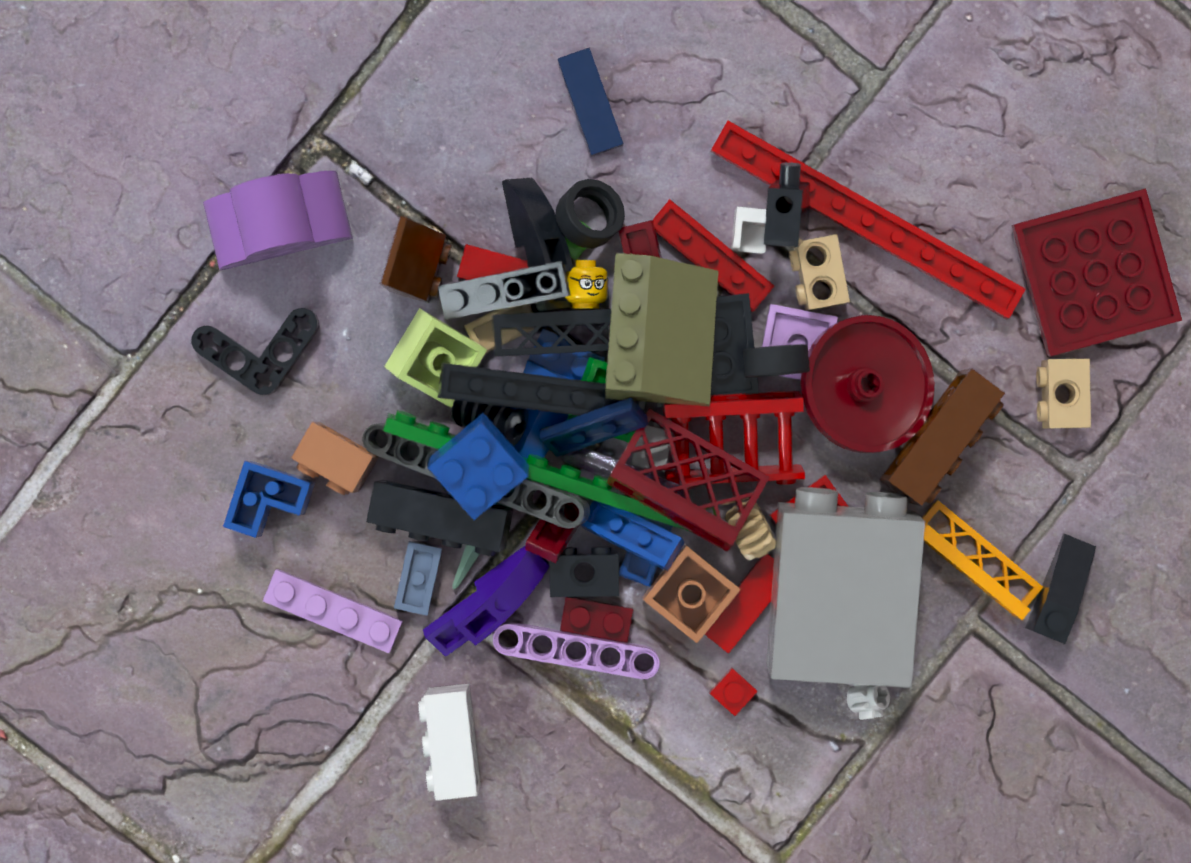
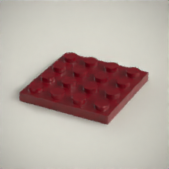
(1096, 272)

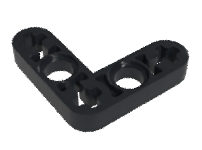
(253, 363)

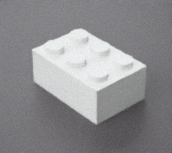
(450, 742)

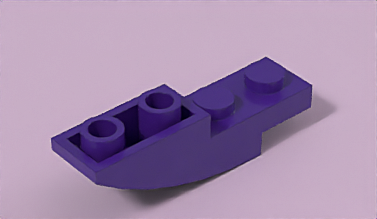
(496, 599)

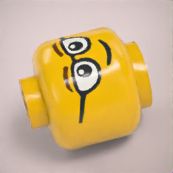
(587, 284)

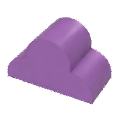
(276, 217)

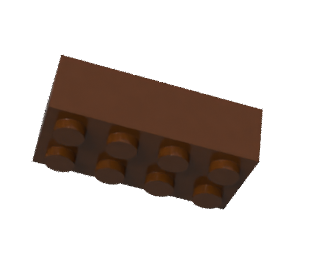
(943, 437)

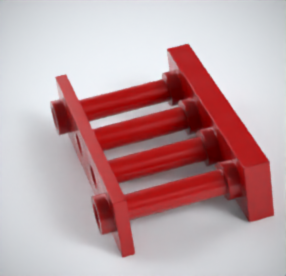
(749, 408)

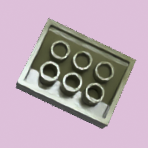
(661, 331)

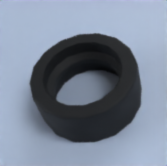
(606, 198)
(776, 360)

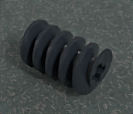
(507, 420)

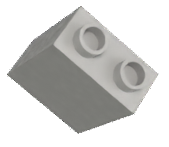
(845, 590)

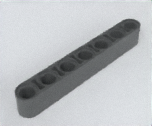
(520, 500)

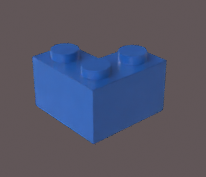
(258, 491)

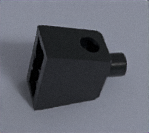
(787, 222)

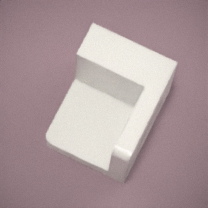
(749, 230)

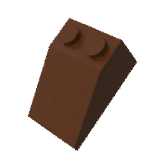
(415, 261)

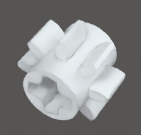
(868, 700)

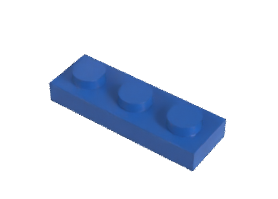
(634, 534)

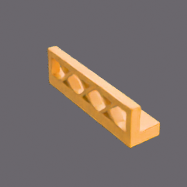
(975, 572)

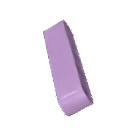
(591, 659)

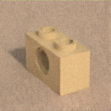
(1076, 377)

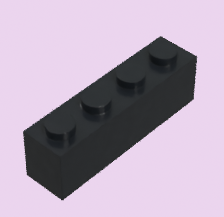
(438, 516)

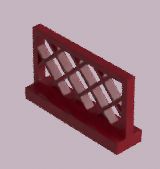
(674, 506)

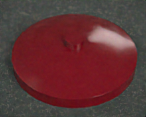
(868, 384)

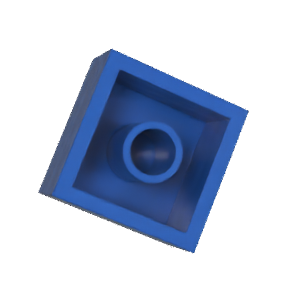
(478, 466)

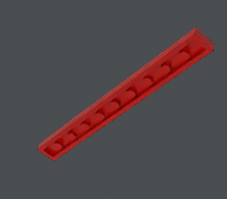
(874, 223)

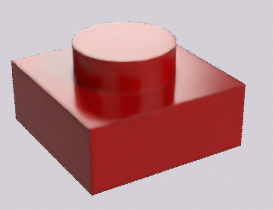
(733, 691)

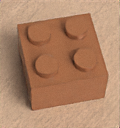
(335, 458)
(691, 594)

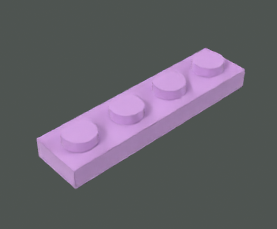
(332, 610)

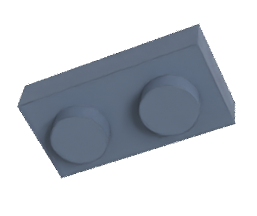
(418, 578)

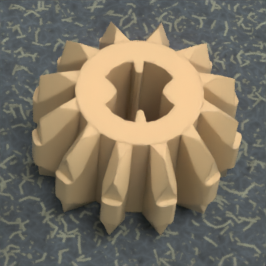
(755, 536)

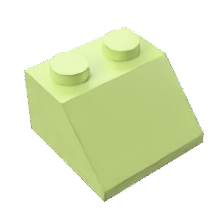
(424, 349)

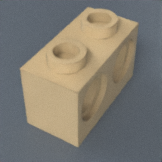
(829, 272)

